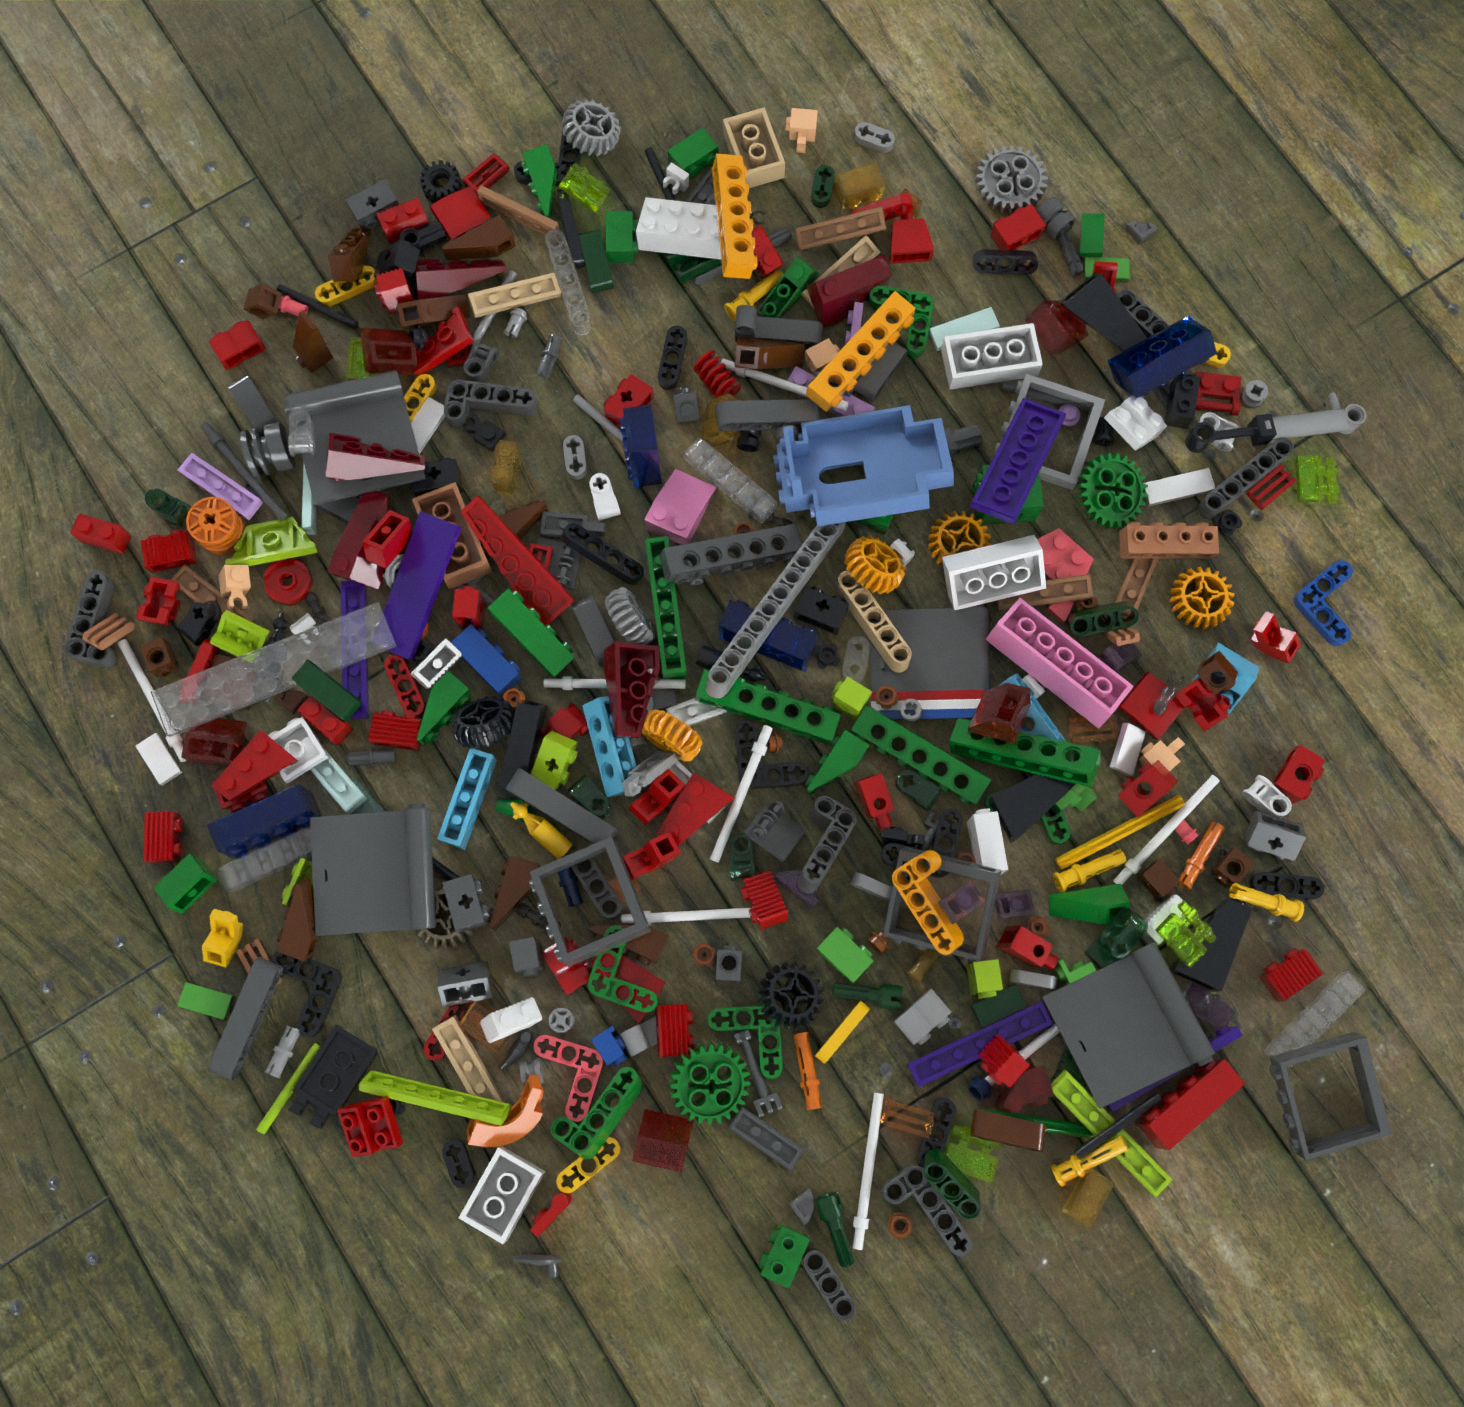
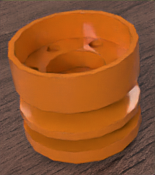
(223, 534)

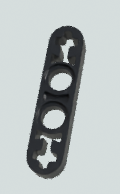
(571, 229)
(604, 551)

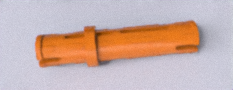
(1196, 863)
(807, 1070)

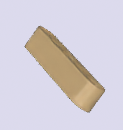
(876, 631)

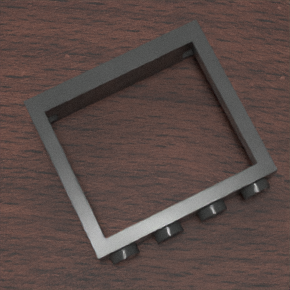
(956, 866)
(553, 929)
(1369, 1089)

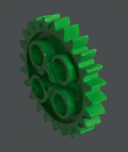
(1113, 469)
(708, 1106)

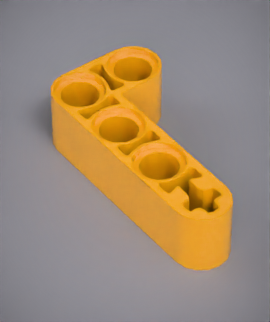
(923, 910)

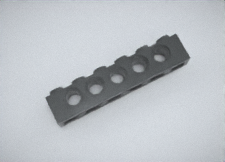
(784, 537)

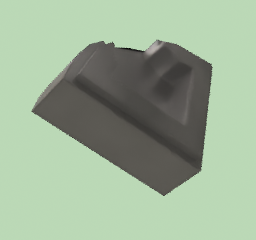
(1141, 230)
(803, 1206)

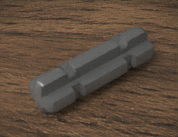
(1070, 255)

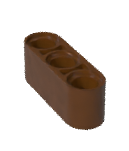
(1008, 1130)

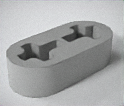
(874, 137)
(570, 457)
(871, 886)
(1032, 979)

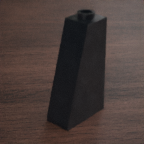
(1103, 311)
(523, 739)
(1026, 803)
(1213, 966)

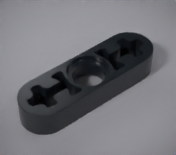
(1022, 257)
(675, 366)
(1304, 881)
(946, 1130)

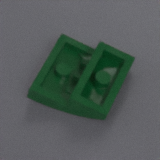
(689, 267)

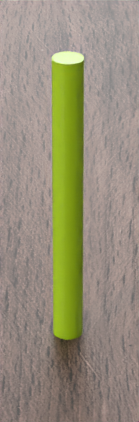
(287, 1090)

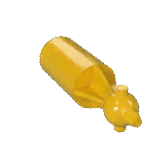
(542, 831)

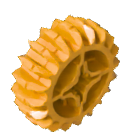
(951, 537)
(874, 564)
(1202, 581)
(671, 735)

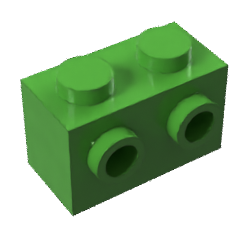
(845, 954)

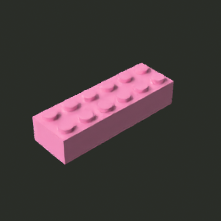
(1059, 663)

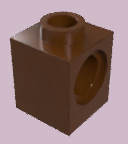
(262, 301)
(152, 651)
(1218, 663)
(1240, 862)
(1159, 880)

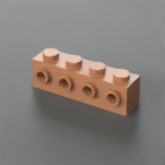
(1168, 541)

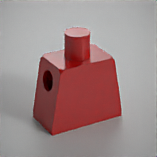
(910, 240)
(868, 791)
(1027, 947)

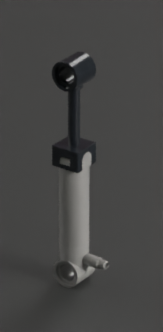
(1267, 428)

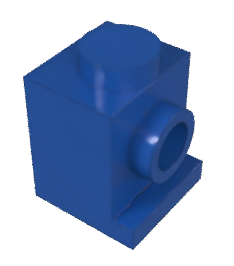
(610, 1047)

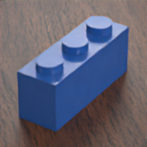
(487, 660)

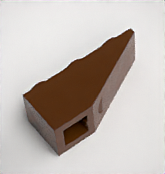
(484, 241)
(349, 255)
(430, 310)
(767, 354)
(523, 519)
(513, 890)
(298, 935)
(647, 946)

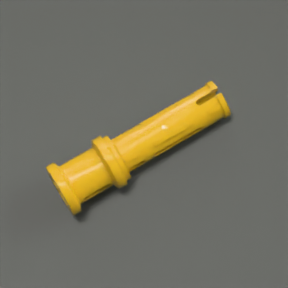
(754, 294)
(1079, 873)
(1276, 904)
(1079, 1169)

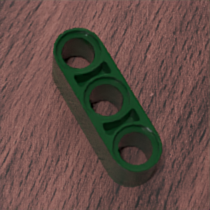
(596, 261)
(1113, 620)
(326, 690)
(956, 1194)

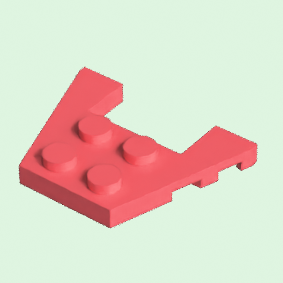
(1062, 560)

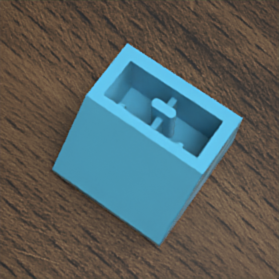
(1245, 678)

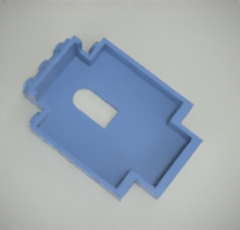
(898, 459)

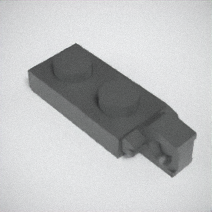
(554, 523)

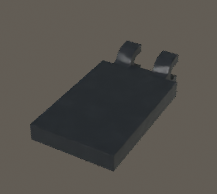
(332, 1075)

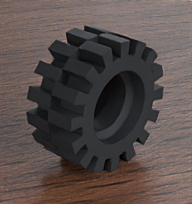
(436, 172)

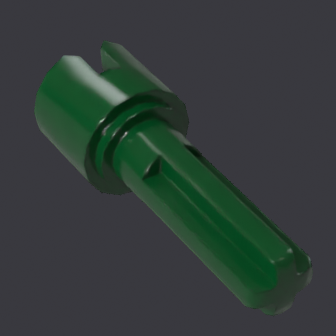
(880, 995)
(831, 1211)

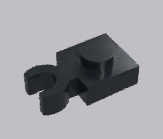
(486, 433)
(899, 836)

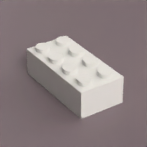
(678, 228)
(991, 356)
(994, 572)

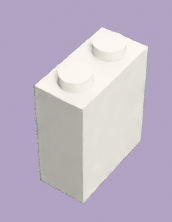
(987, 839)

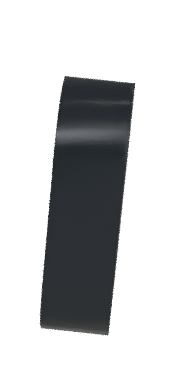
(452, 1165)

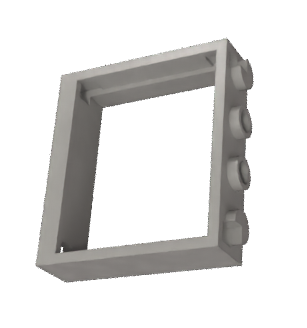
(1095, 403)

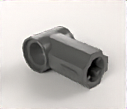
(963, 438)

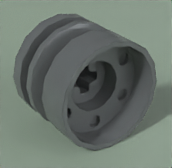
(262, 451)

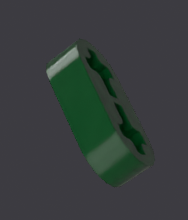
(819, 185)

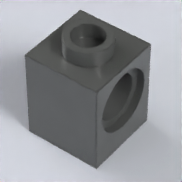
(728, 975)

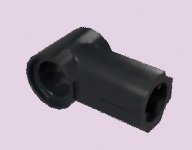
(424, 236)

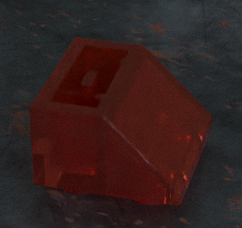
(1056, 326)
(388, 351)
(1001, 712)
(214, 742)
(1030, 1088)
(663, 1140)

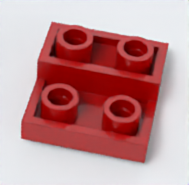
(460, 212)
(1140, 703)
(370, 1126)

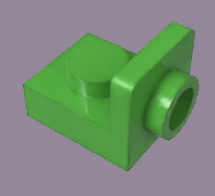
(1077, 796)
(1077, 971)

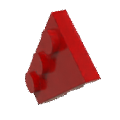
(446, 342)
(253, 765)
(693, 808)
(635, 974)

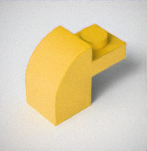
(223, 939)

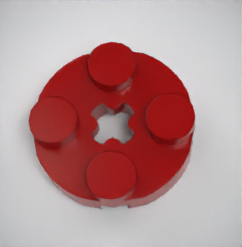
(286, 568)

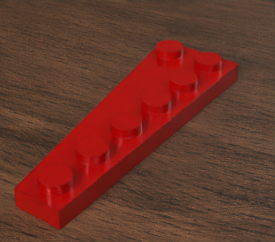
(518, 563)

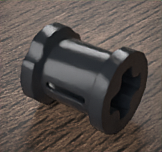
(1104, 433)

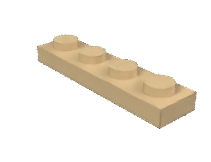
(858, 254)
(514, 295)
(466, 1060)

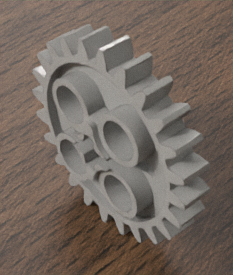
(1030, 175)

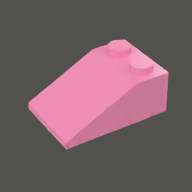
(679, 507)

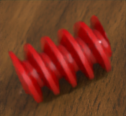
(714, 377)

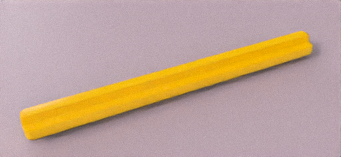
(1119, 832)

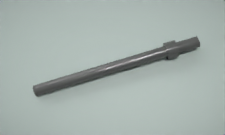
(219, 442)

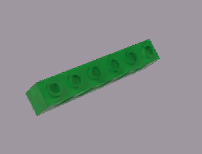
(665, 613)
(776, 717)
(1032, 760)
(977, 781)

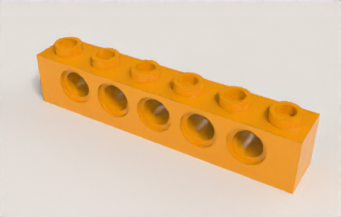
(733, 216)
(895, 309)

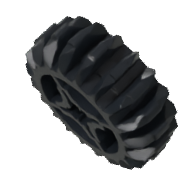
(482, 722)
(809, 996)

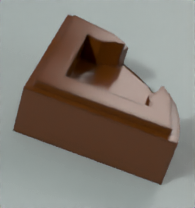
(291, 700)

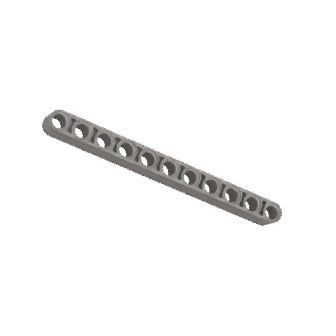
(774, 605)

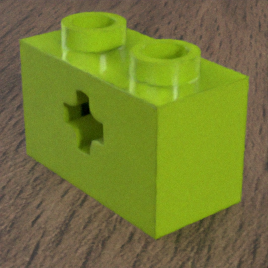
(850, 698)
(554, 759)
(984, 978)

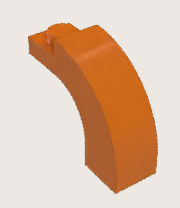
(520, 1121)

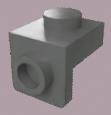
(685, 404)

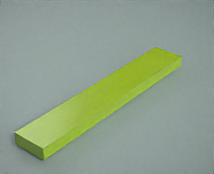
(435, 1097)
(1085, 1109)

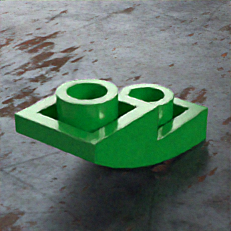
(1092, 235)

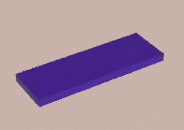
(1018, 461)
(419, 581)

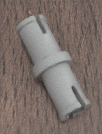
(283, 1051)

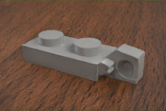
(647, 771)

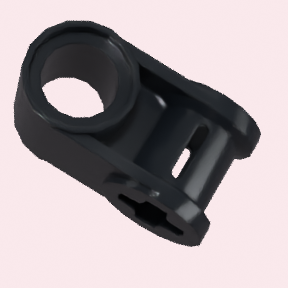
(200, 621)

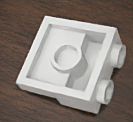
(1136, 422)
(303, 744)

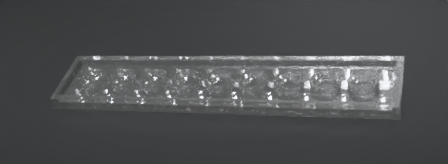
(270, 669)

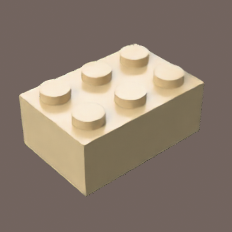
(755, 140)

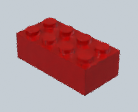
(1189, 1103)

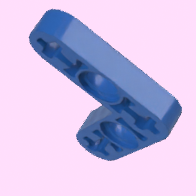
(1317, 603)

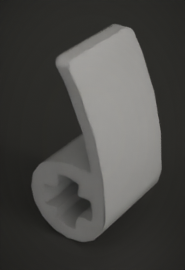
(640, 1037)

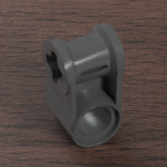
(482, 359)

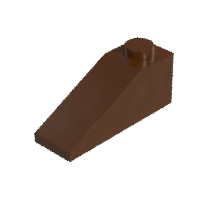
(309, 345)

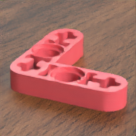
(583, 1071)

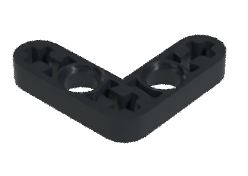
(561, 166)
(762, 770)
(941, 824)
(317, 980)

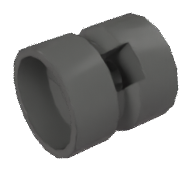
(1056, 220)

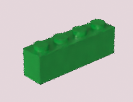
(530, 633)

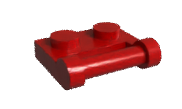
(1219, 387)
(546, 1217)

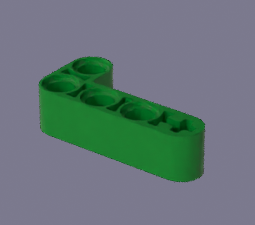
(600, 1110)

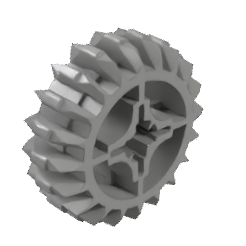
(592, 121)
(630, 617)

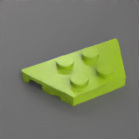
(271, 542)

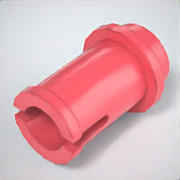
(291, 306)
(1186, 832)

